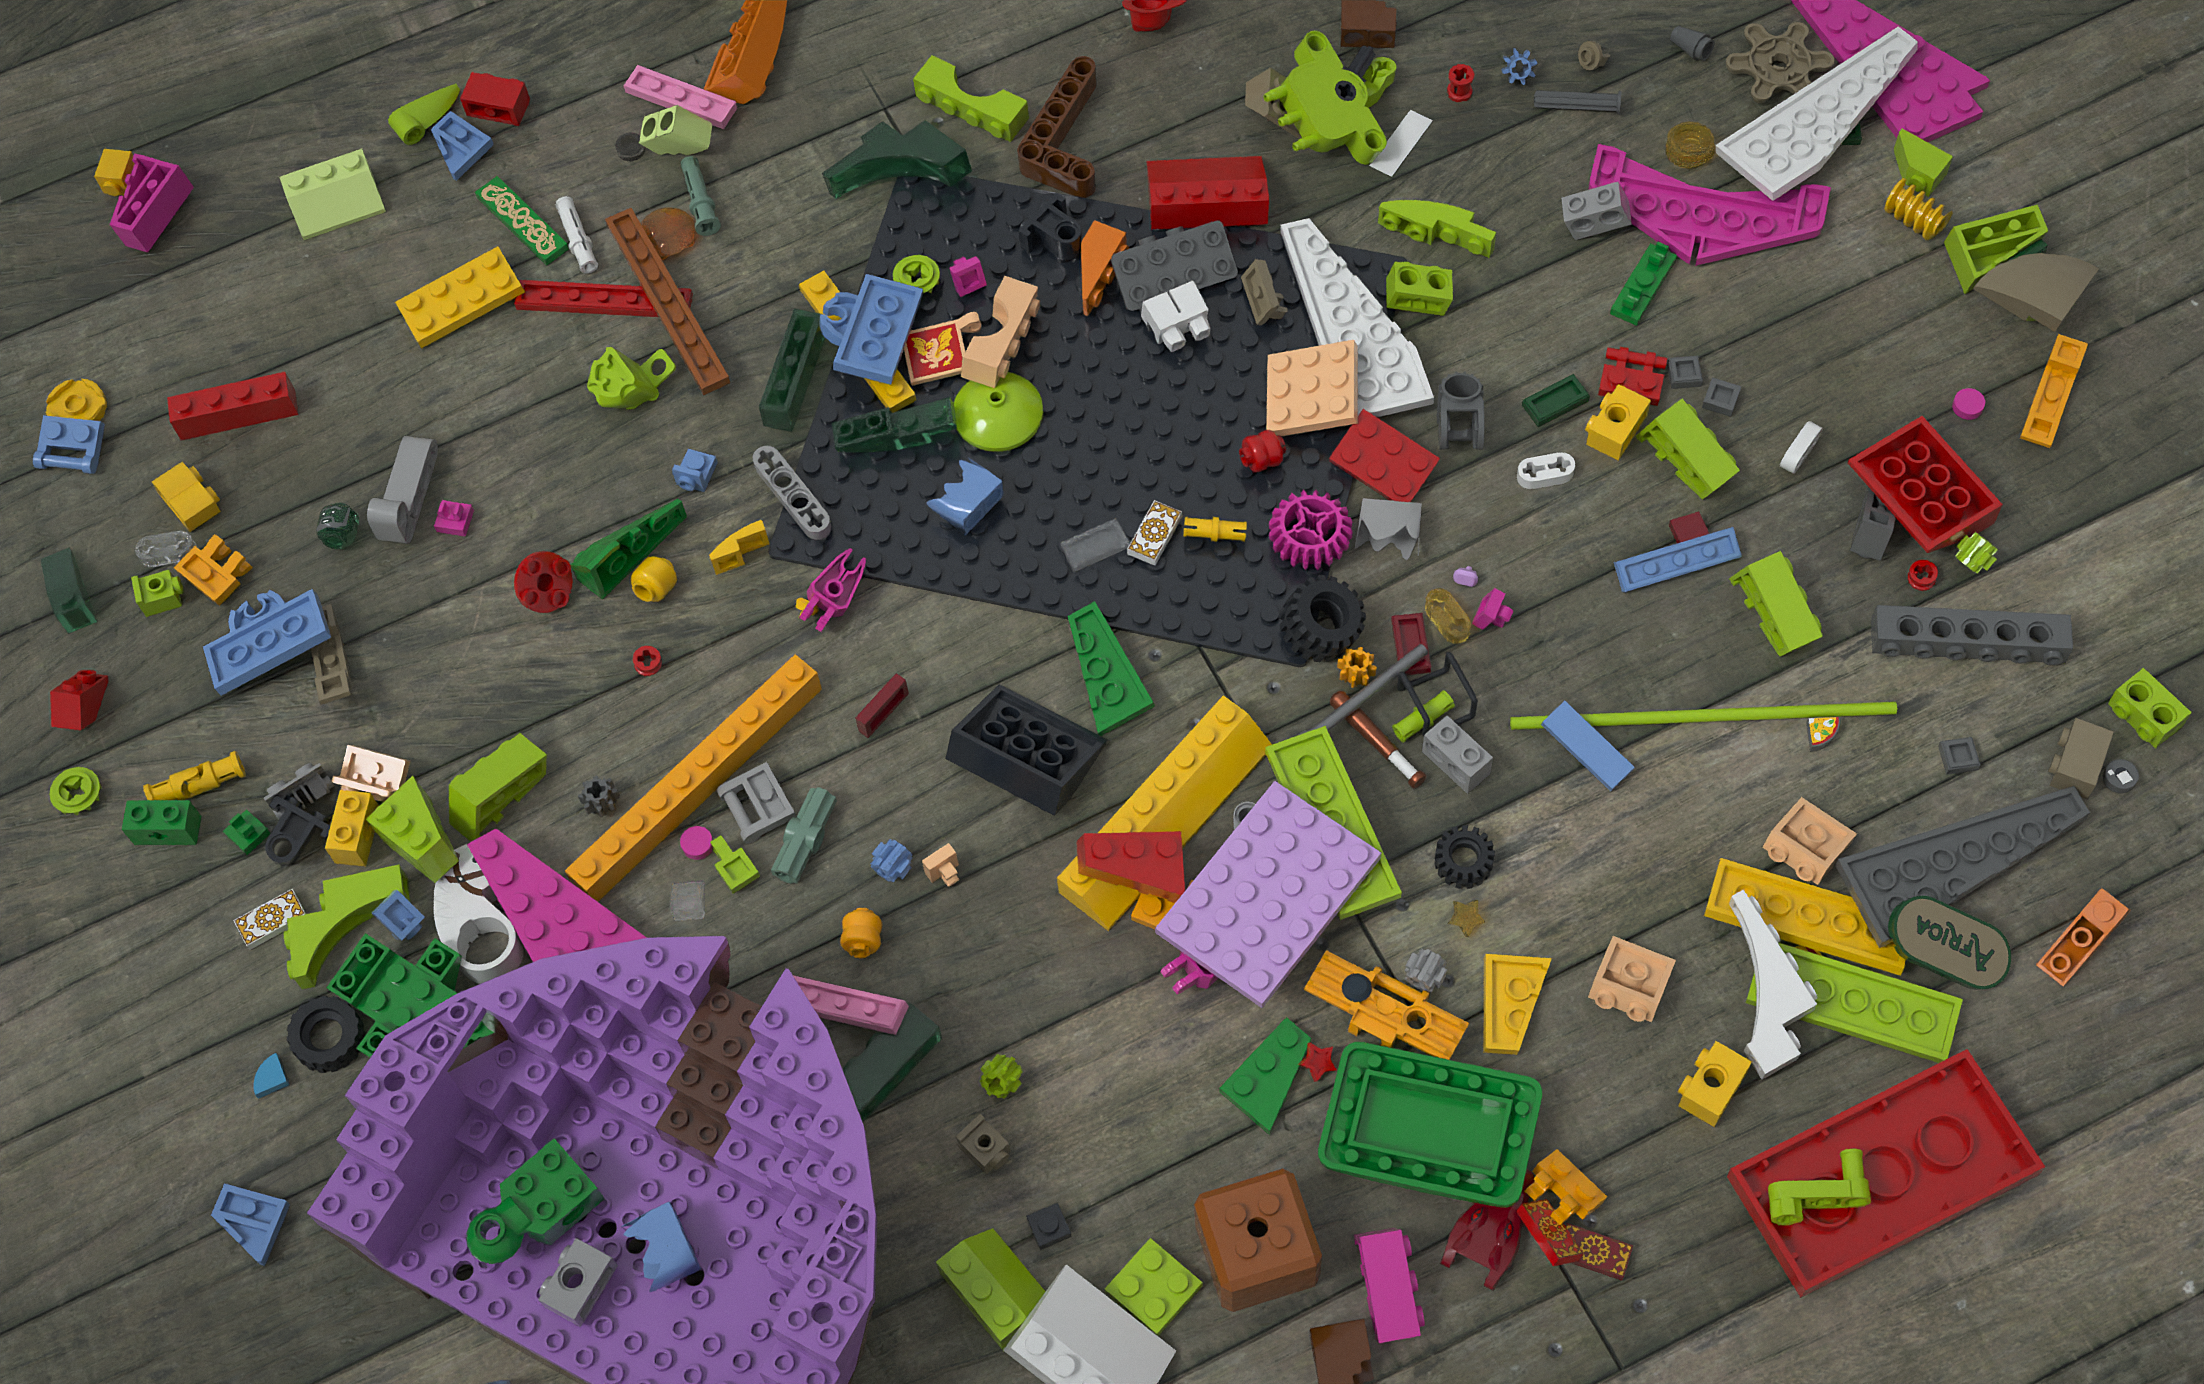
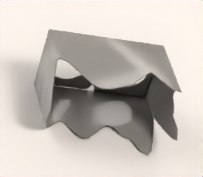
(1388, 523)

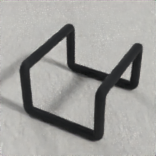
(1404, 684)

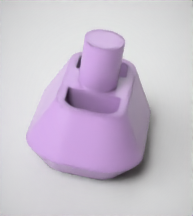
(1465, 576)

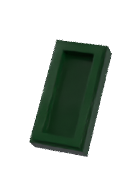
(1555, 400)

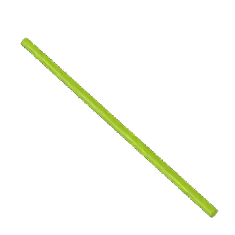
(1716, 715)

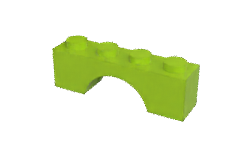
(999, 113)

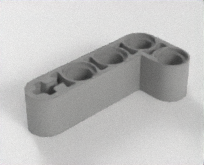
(398, 512)

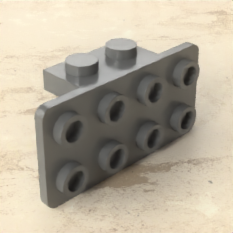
(1172, 261)

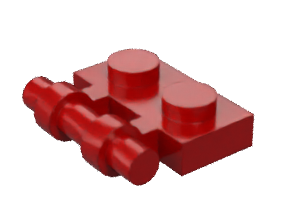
(1642, 382)

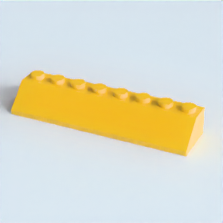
(1175, 798)

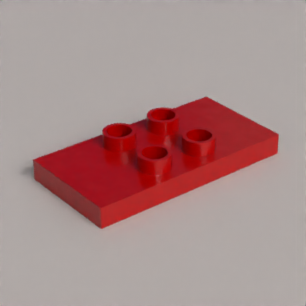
(1928, 1156)

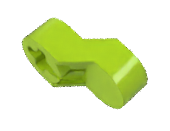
(1378, 78)

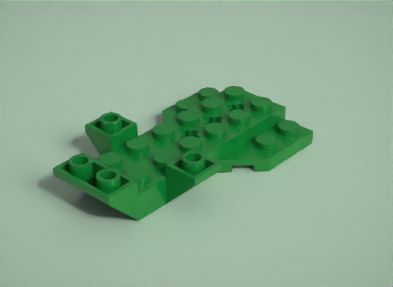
(395, 989)

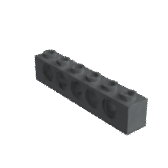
(2051, 630)

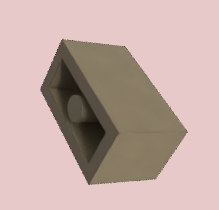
(2081, 757)

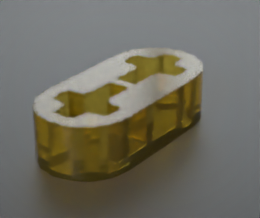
(1442, 619)

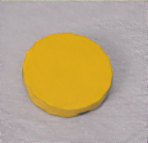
(77, 400)

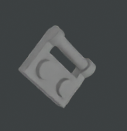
(764, 795)

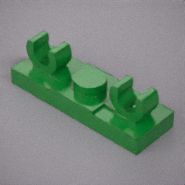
(1643, 283)

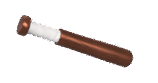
(1378, 740)

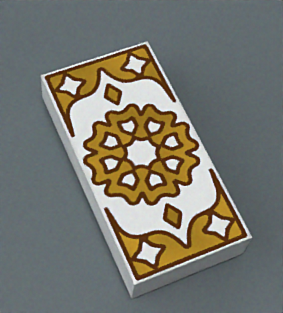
(1154, 532)
(268, 919)

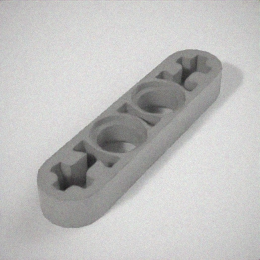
(788, 494)

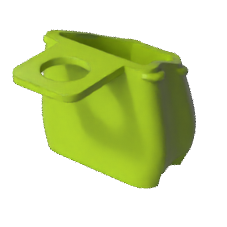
(623, 382)

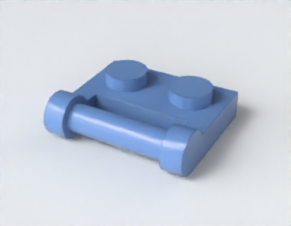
(69, 435)

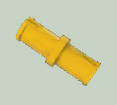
(1215, 529)

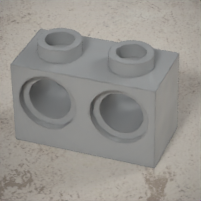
(1596, 210)
(1457, 754)

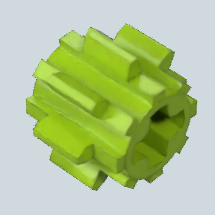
(1976, 552)
(1001, 1076)

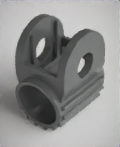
(1460, 393)

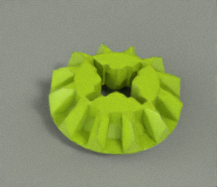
(911, 266)
(73, 779)

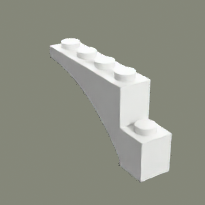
(1780, 991)

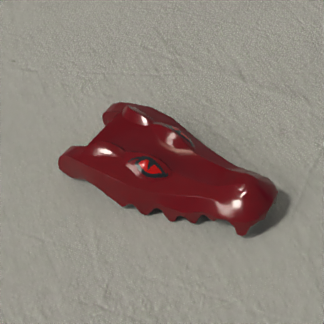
(1488, 1236)

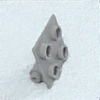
(306, 775)

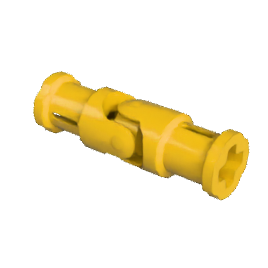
(199, 779)

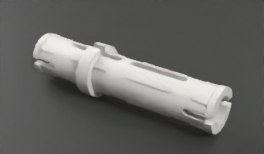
(579, 244)

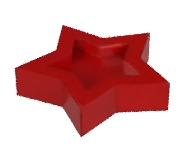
(1318, 1061)

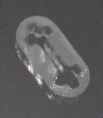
(165, 548)

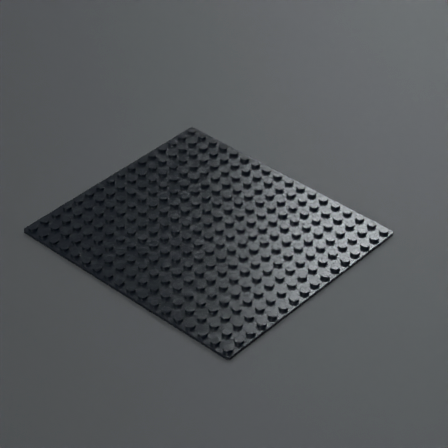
(1114, 435)

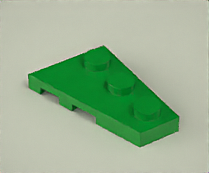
(1267, 1074)

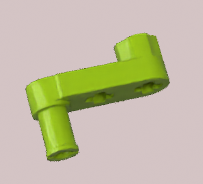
(1790, 1197)

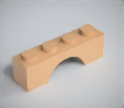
(989, 355)

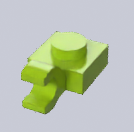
(734, 867)

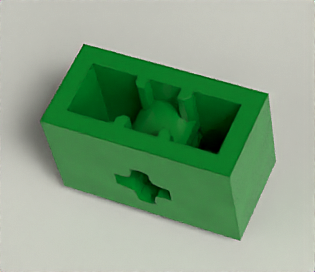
(161, 822)

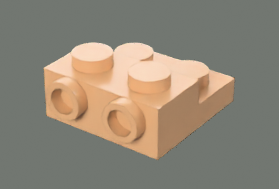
(1808, 841)
(1631, 979)

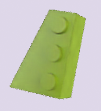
(1991, 241)
(1690, 448)
(1779, 603)
(493, 783)
(414, 830)

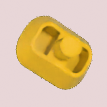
(802, 603)

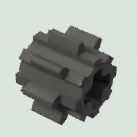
(597, 804)

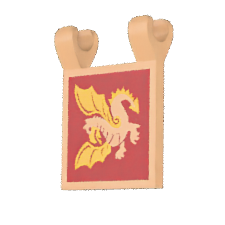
(938, 349)

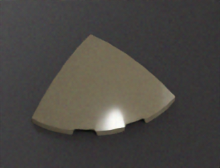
(2038, 286)

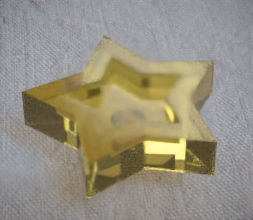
(1466, 916)

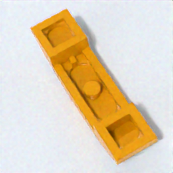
(2053, 391)

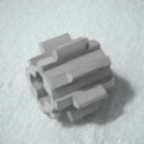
(1425, 970)

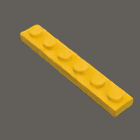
(820, 290)

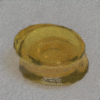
(1690, 144)

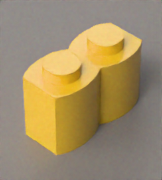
(186, 496)

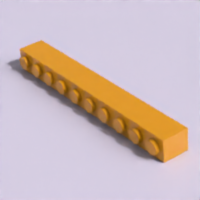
(694, 779)

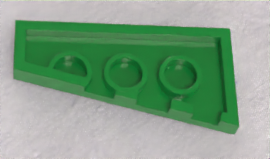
(1109, 676)

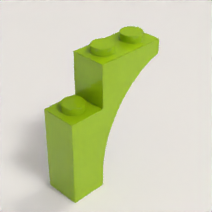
(344, 906)

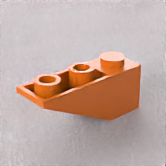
(1096, 253)
(2083, 937)

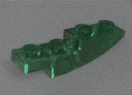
(893, 431)

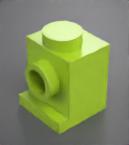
(157, 592)

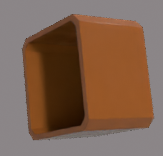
(1254, 1268)

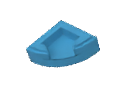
(270, 1077)

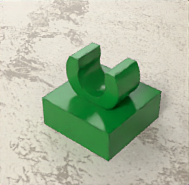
(246, 831)

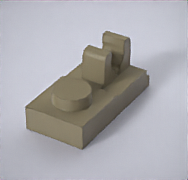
(1261, 293)

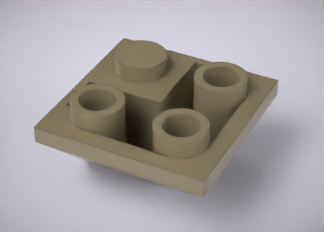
(1269, 110)

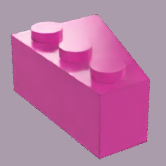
(149, 202)
(1389, 1284)

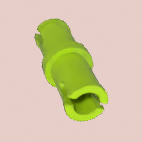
(1414, 722)

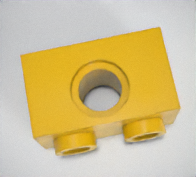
(1614, 437)
(349, 832)
(1710, 1102)

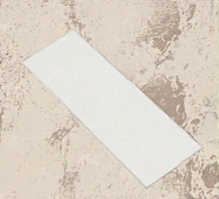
(1401, 143)

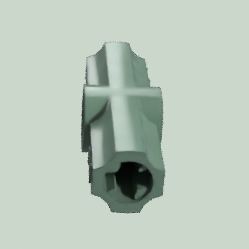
(803, 835)

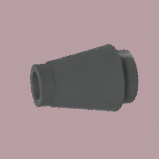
(1694, 43)

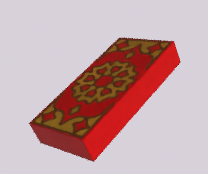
(1551, 1237)

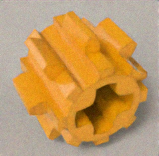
(1357, 667)

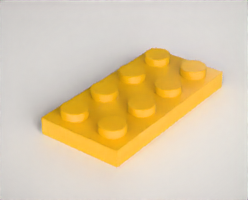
(459, 297)

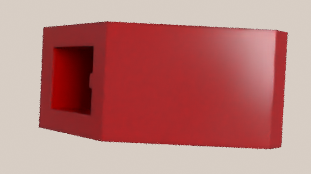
(77, 700)

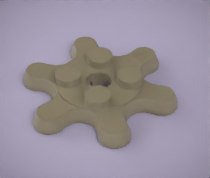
(1782, 48)

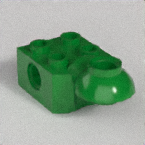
(537, 1199)

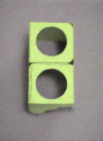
(689, 134)

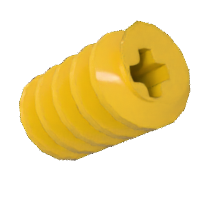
(1915, 211)

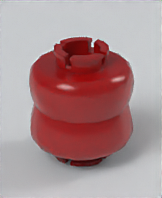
(1262, 450)

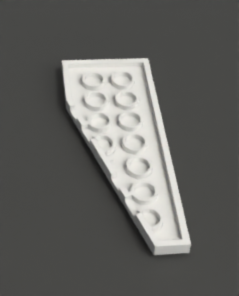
(1810, 125)
(1345, 310)

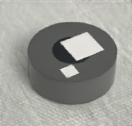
(2120, 776)

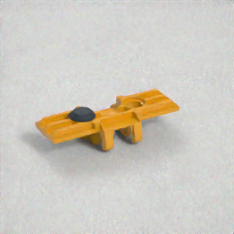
(1380, 1014)

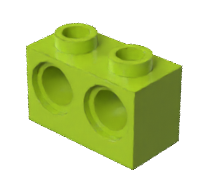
(1419, 288)
(2155, 703)

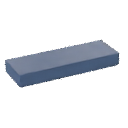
(1587, 746)

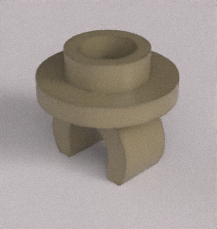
(1591, 55)

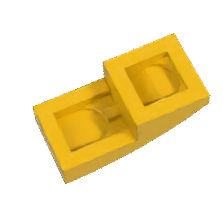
(729, 552)

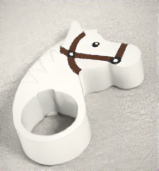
(466, 909)

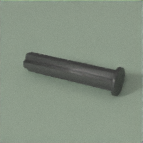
(1578, 100)

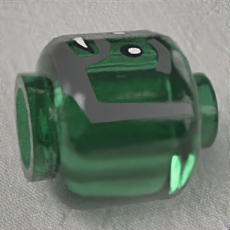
(337, 525)

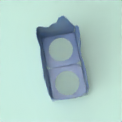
(969, 500)
(669, 1251)

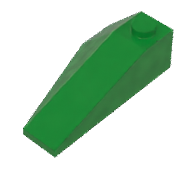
(616, 555)

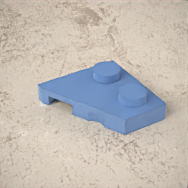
(460, 143)
(250, 1219)

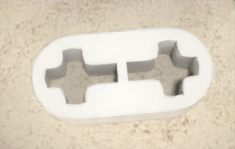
(1801, 447)
(1545, 470)

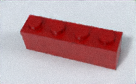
(232, 406)

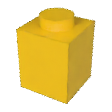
(112, 171)

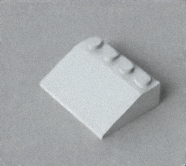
(1086, 1338)

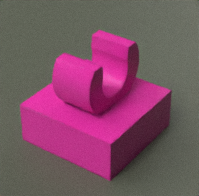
(967, 275)
(453, 518)
(1492, 611)

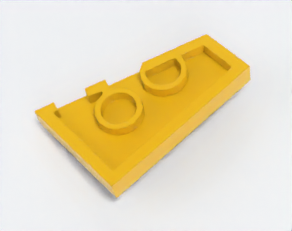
(1509, 999)

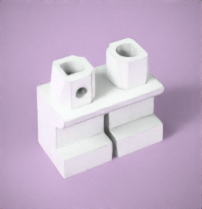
(1177, 314)

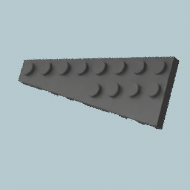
(1954, 857)

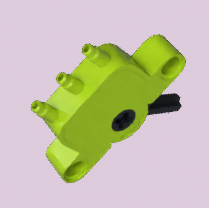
(1329, 101)

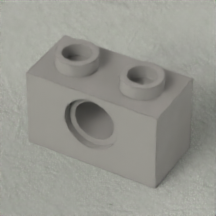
(577, 1302)

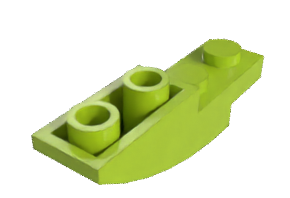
(1430, 219)

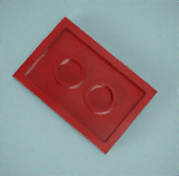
(1384, 458)

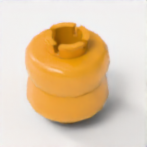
(861, 932)

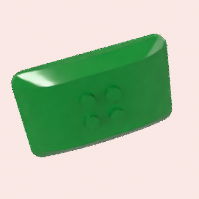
(1430, 1124)

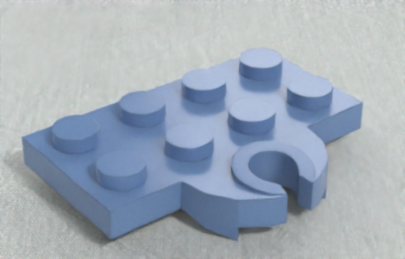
(871, 327)
(265, 639)

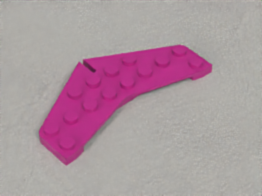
(1718, 220)

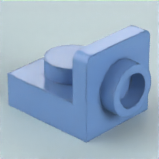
(694, 470)
(399, 916)

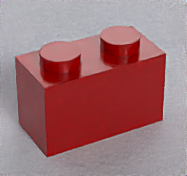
(495, 98)

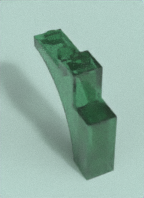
(888, 154)

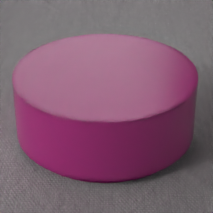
(1968, 404)
(696, 842)

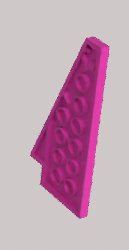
(1929, 92)
(543, 905)

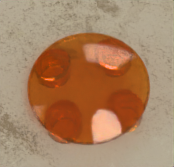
(669, 230)

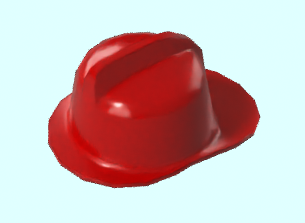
(1150, 14)

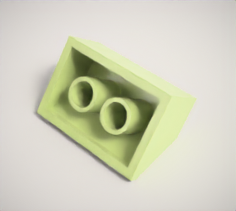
(332, 194)

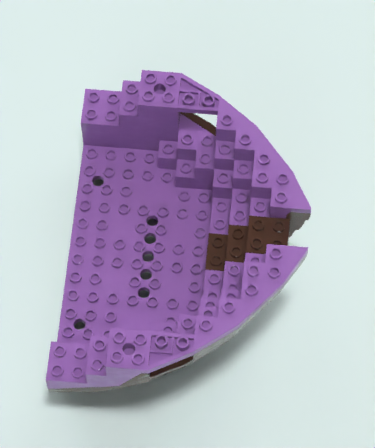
(659, 1098)

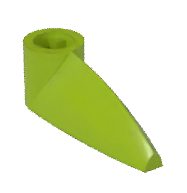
(413, 118)

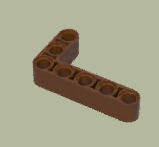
(1039, 149)

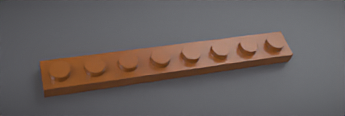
(667, 301)

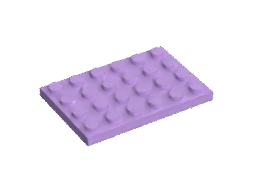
(1268, 894)

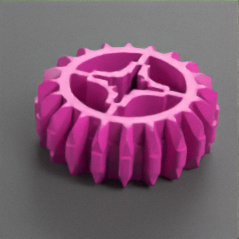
(1305, 544)

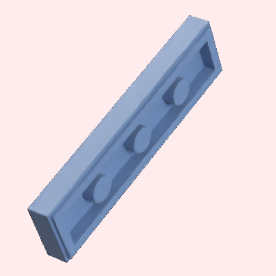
(1677, 559)

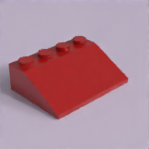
(1207, 191)
(1927, 486)

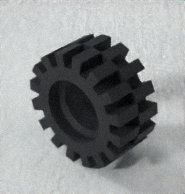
(1467, 839)

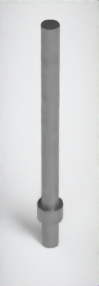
(1371, 689)

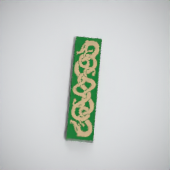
(522, 220)

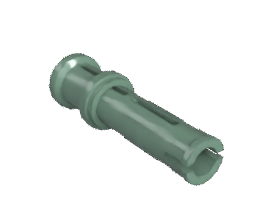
(701, 205)

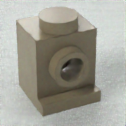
(985, 1158)

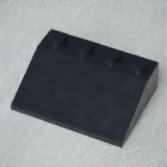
(1024, 749)

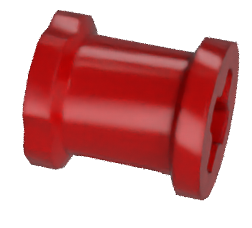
(1457, 80)

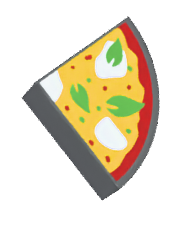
(1821, 731)

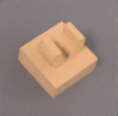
(942, 864)

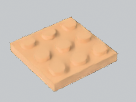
(1312, 388)

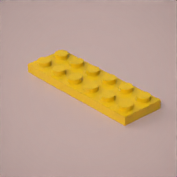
(1802, 915)

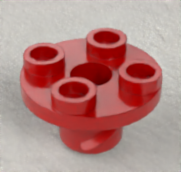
(543, 582)

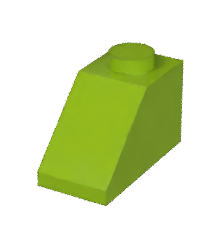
(1920, 162)

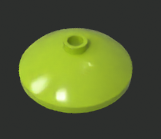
(1001, 423)

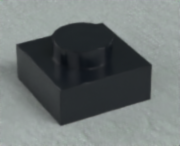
(1048, 1226)

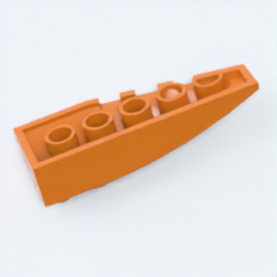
(749, 57)

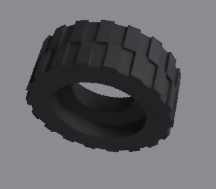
(311, 1014)

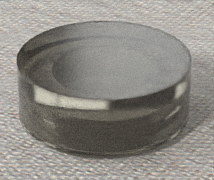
(629, 147)

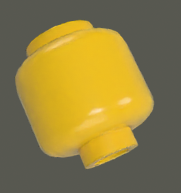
(653, 579)

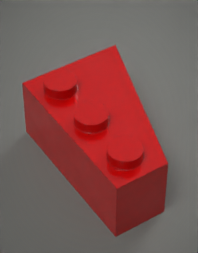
(1135, 860)

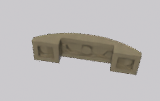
(331, 663)

